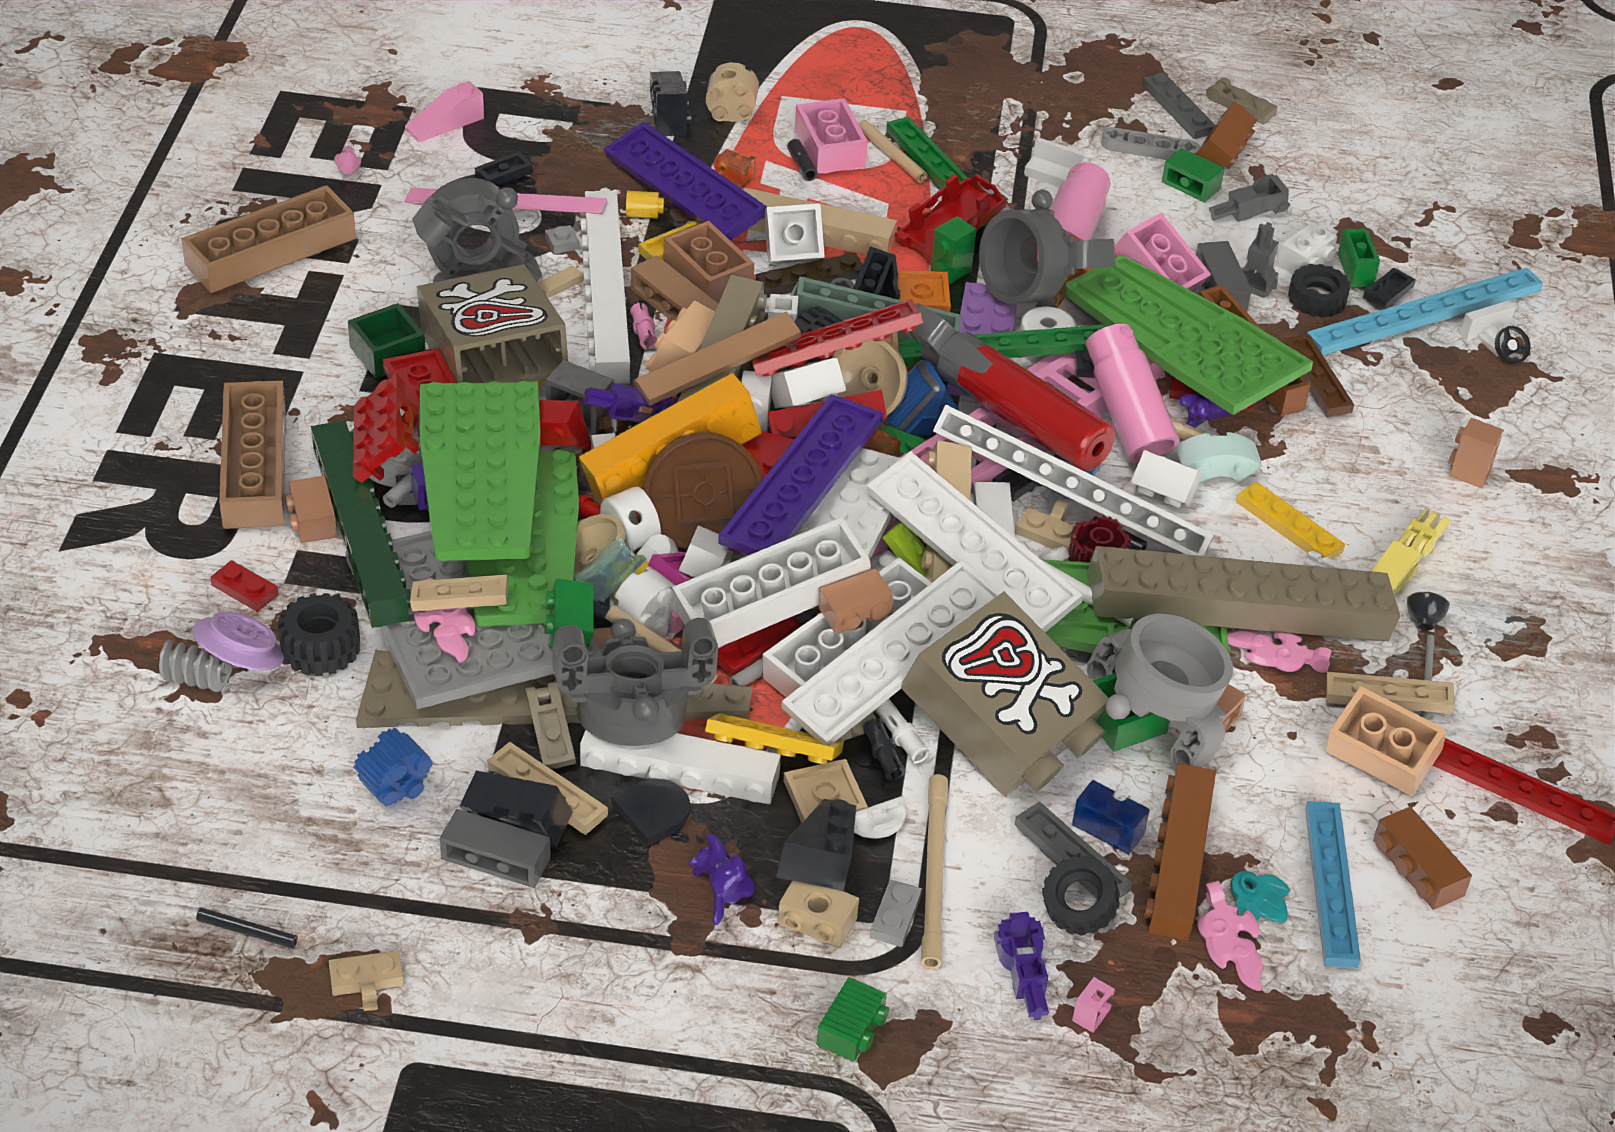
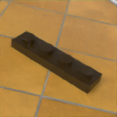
(825, 270)

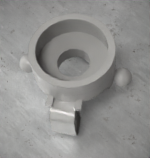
(1173, 672)

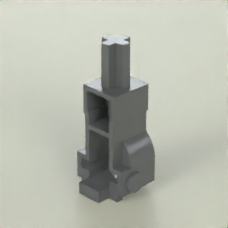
(1263, 196)
(1261, 258)

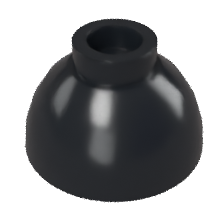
(1427, 609)

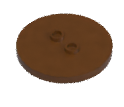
(700, 483)

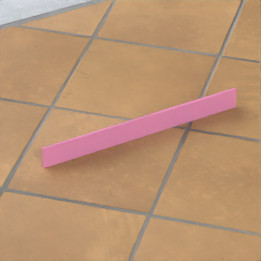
(532, 201)

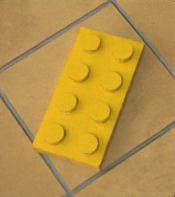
(761, 734)

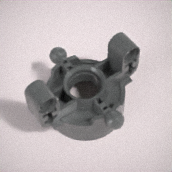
(467, 204)
(1011, 259)
(629, 689)

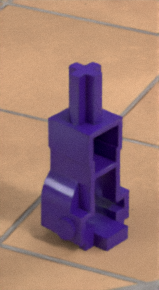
(624, 402)
(1027, 970)

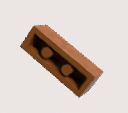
(1228, 136)
(1422, 858)

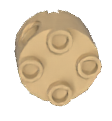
(732, 92)

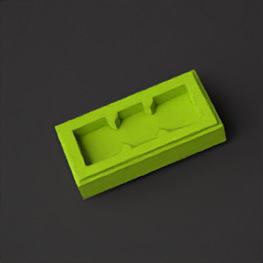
(906, 546)

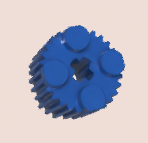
(393, 767)

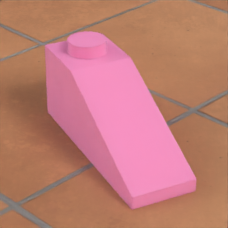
(449, 111)

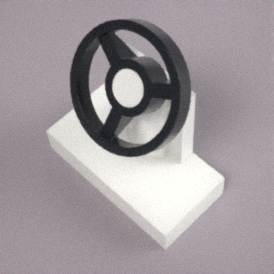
(1492, 328)

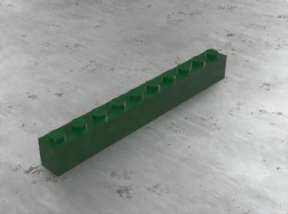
(361, 527)

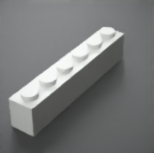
(690, 764)

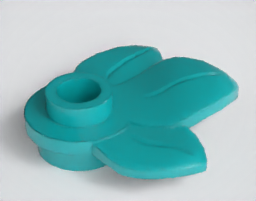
(1263, 898)

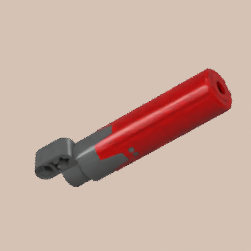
(1014, 393)

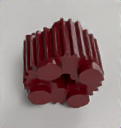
(1101, 532)

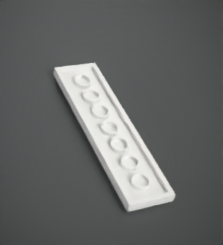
(965, 532)
(881, 659)

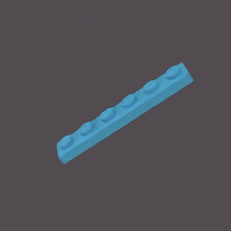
(1332, 885)

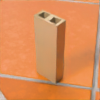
(561, 281)

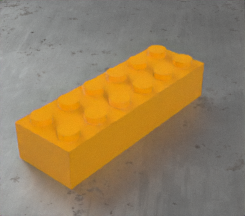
(625, 459)

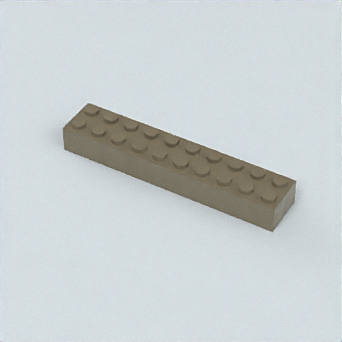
(1243, 593)

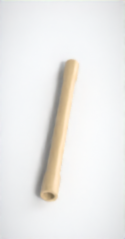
(932, 941)

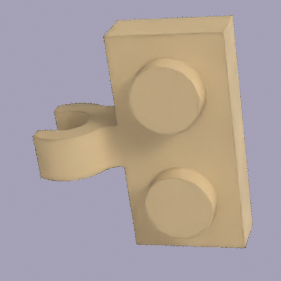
(1045, 529)
(366, 975)

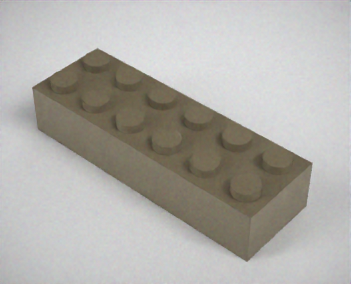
(738, 309)

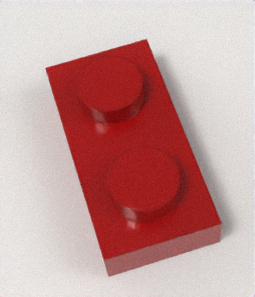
(244, 585)

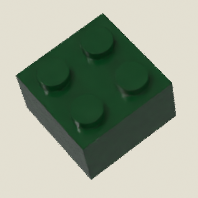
(384, 336)

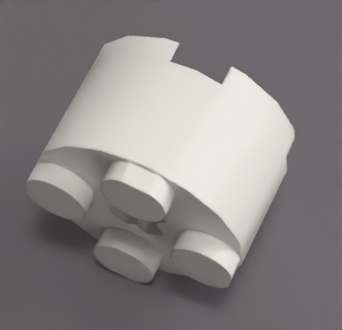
(648, 600)

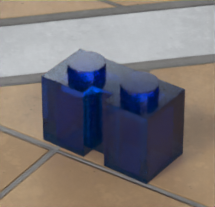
(1109, 819)

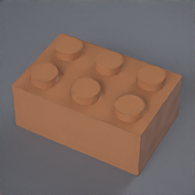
(706, 258)

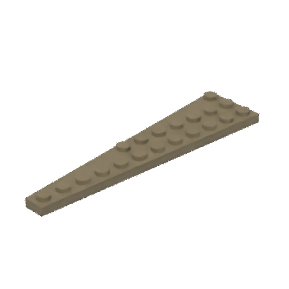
(389, 702)

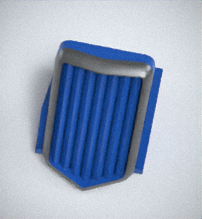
(922, 401)

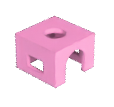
(1090, 1004)

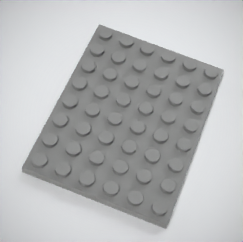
(496, 653)

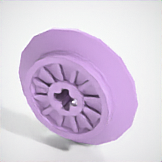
(239, 641)

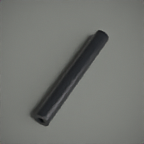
(247, 928)

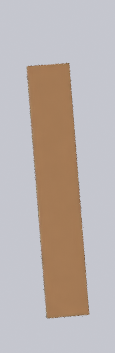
(717, 358)

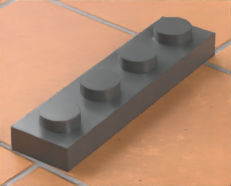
(1178, 105)
(1062, 843)

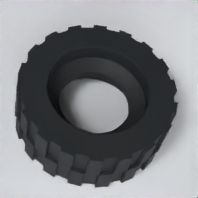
(1316, 303)
(1076, 870)

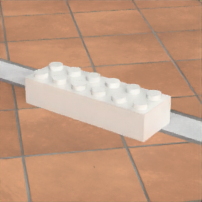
(771, 582)
(815, 643)

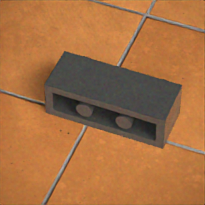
(1224, 270)
(495, 848)

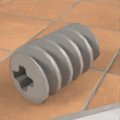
(193, 668)

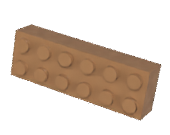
(268, 238)
(253, 455)

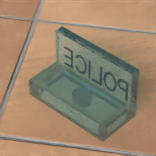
(610, 569)

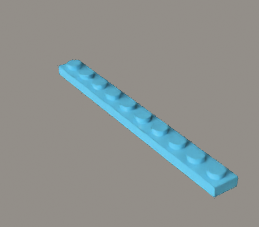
(1425, 311)

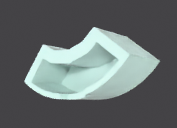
(1220, 456)

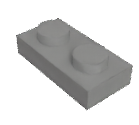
(896, 913)

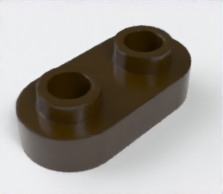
(615, 425)

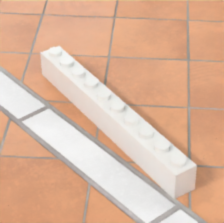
(606, 290)
(1073, 483)

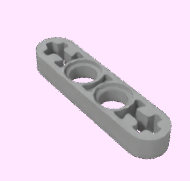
(1125, 142)

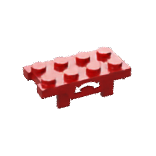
(959, 200)
(380, 428)

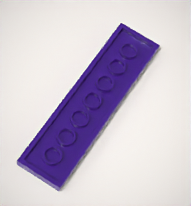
(685, 180)
(801, 476)

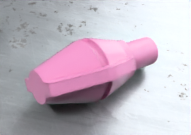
(347, 160)

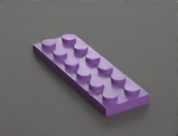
(982, 315)

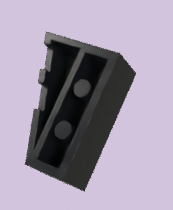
(670, 103)
(879, 274)
(519, 803)
(821, 846)

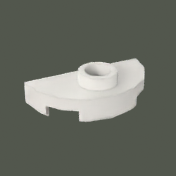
(881, 819)

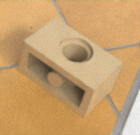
(818, 912)

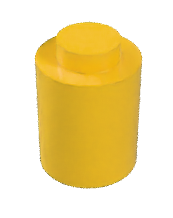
(644, 204)

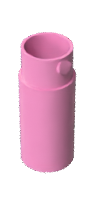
(1081, 200)
(1131, 393)

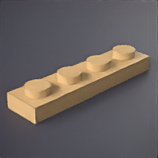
(1407, 693)
(516, 763)

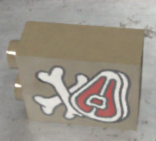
(493, 326)
(1007, 696)

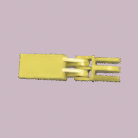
(1416, 541)

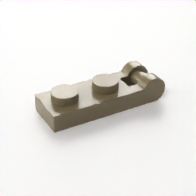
(1225, 94)
(550, 726)

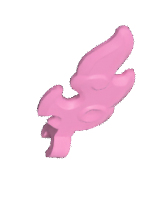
(452, 625)
(1286, 657)
(1222, 942)

